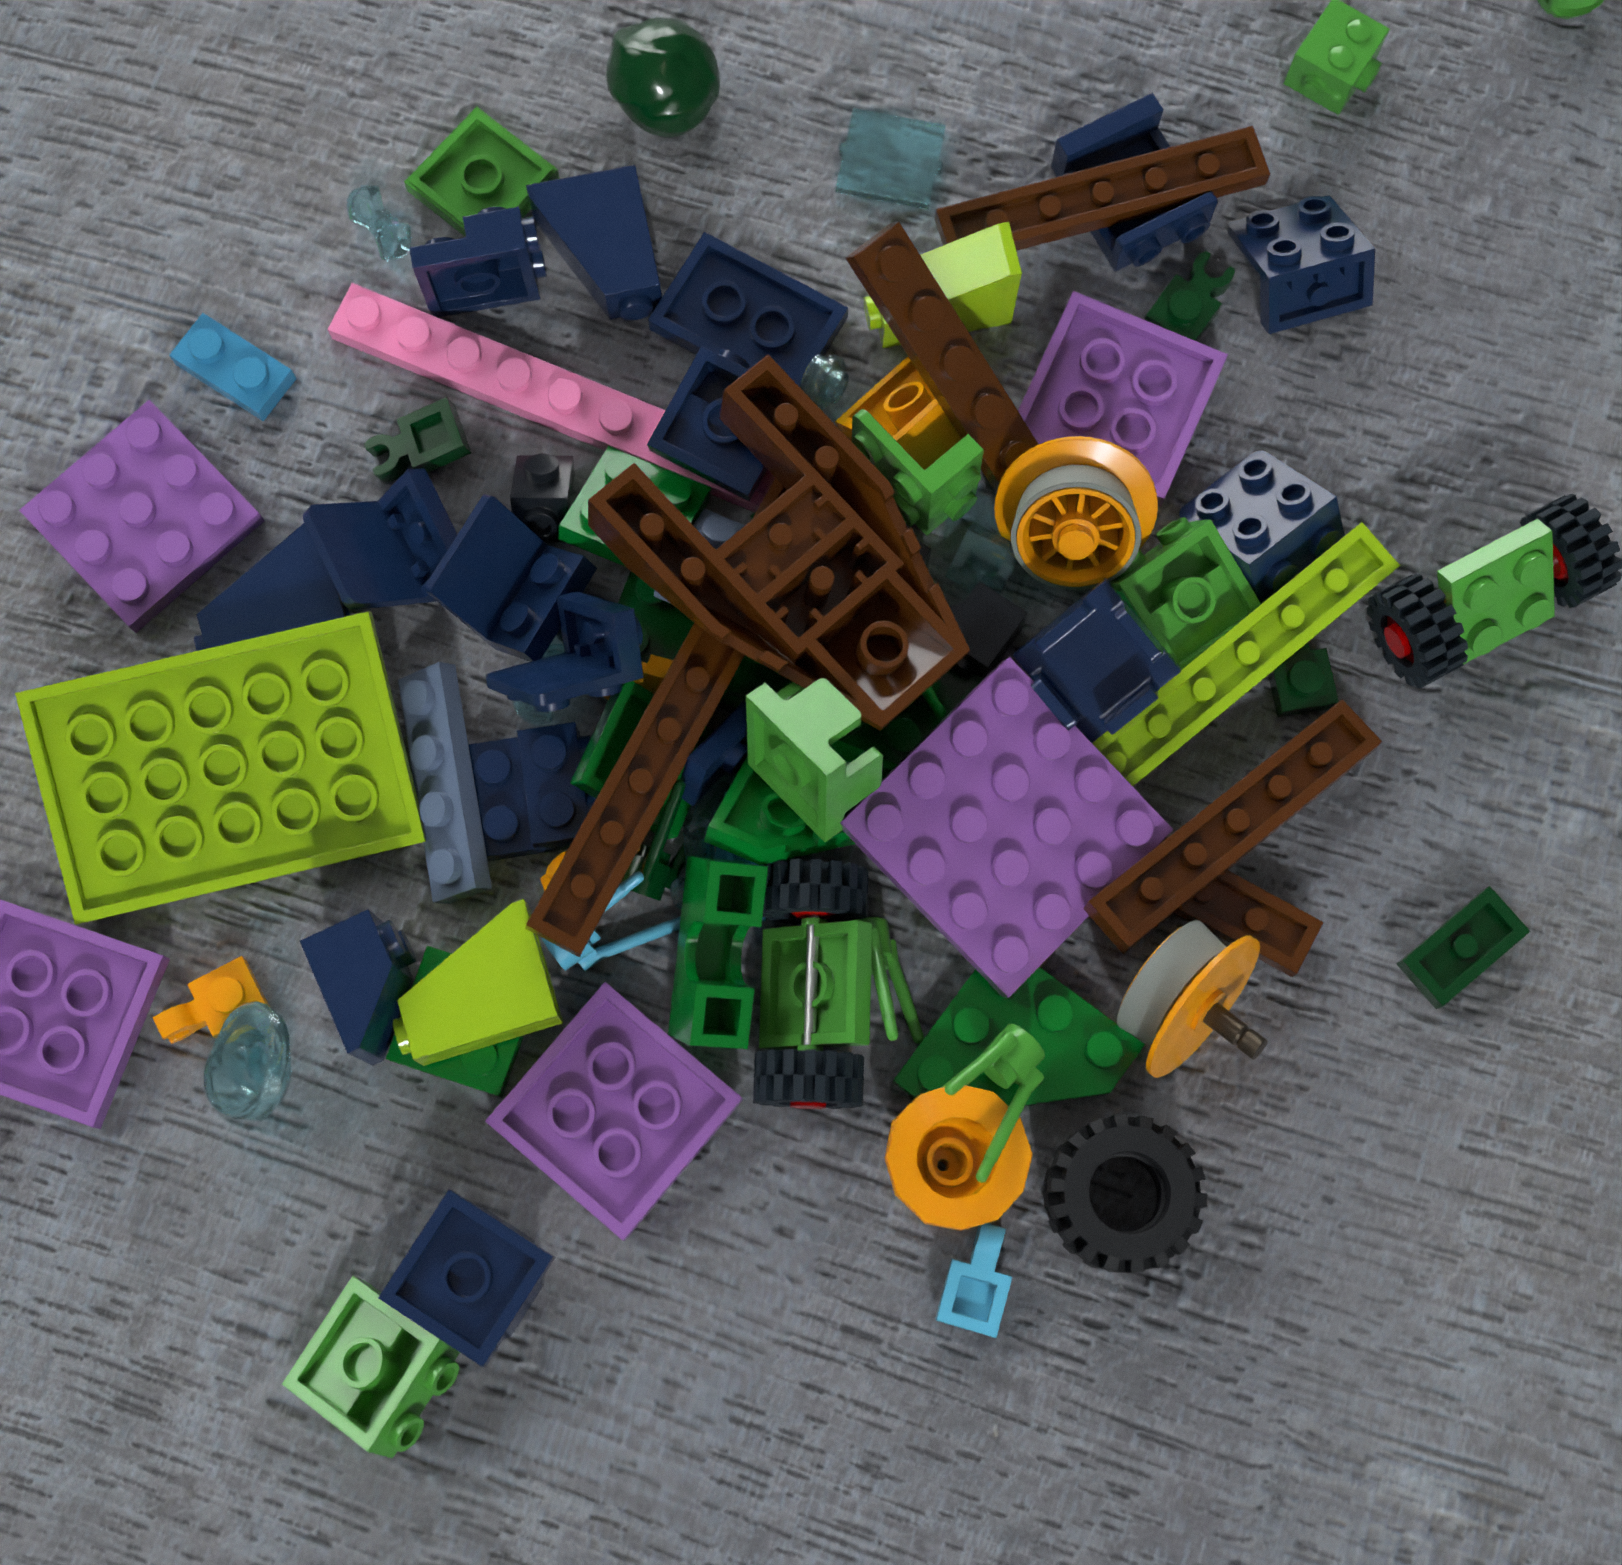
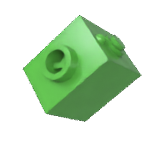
(1337, 57)

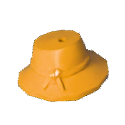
(958, 1134)

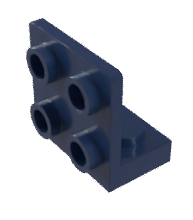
(1307, 261)
(506, 581)

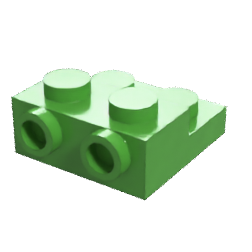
(1188, 588)
(372, 1371)

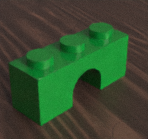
(709, 993)

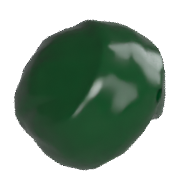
(663, 76)

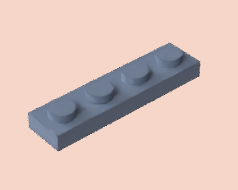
(444, 783)

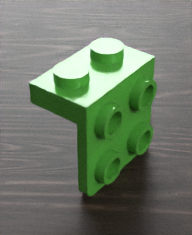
(922, 495)

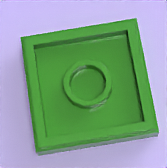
(477, 170)

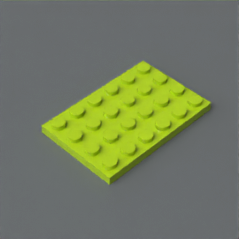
(221, 767)

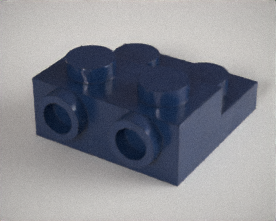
(485, 269)
(694, 434)
(528, 791)

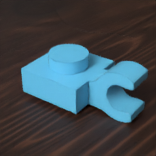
(974, 1291)

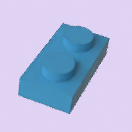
(233, 366)

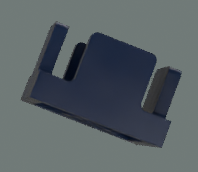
(1097, 664)
(468, 1278)

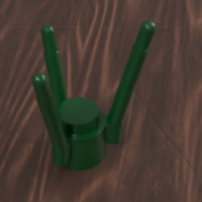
(652, 859)

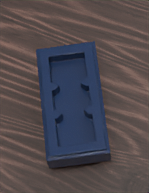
(719, 753)

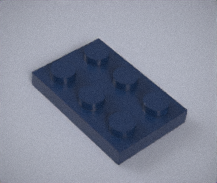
(747, 308)

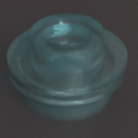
(825, 380)

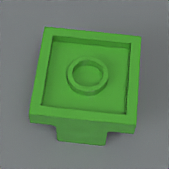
(792, 752)

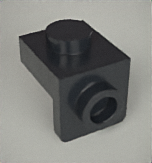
(542, 492)

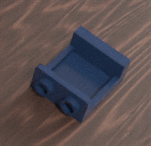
(1120, 136)

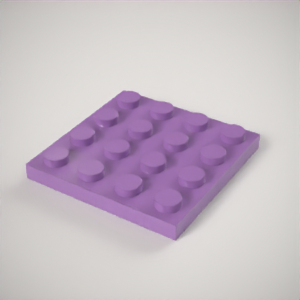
(1004, 827)

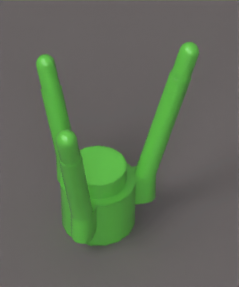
(886, 958)
(1005, 1061)

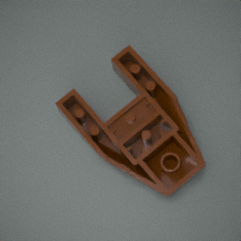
(812, 582)

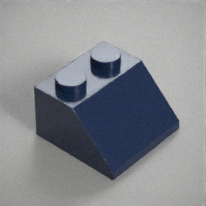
(361, 976)

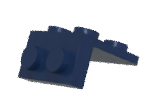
(1269, 520)
(384, 547)
(597, 658)

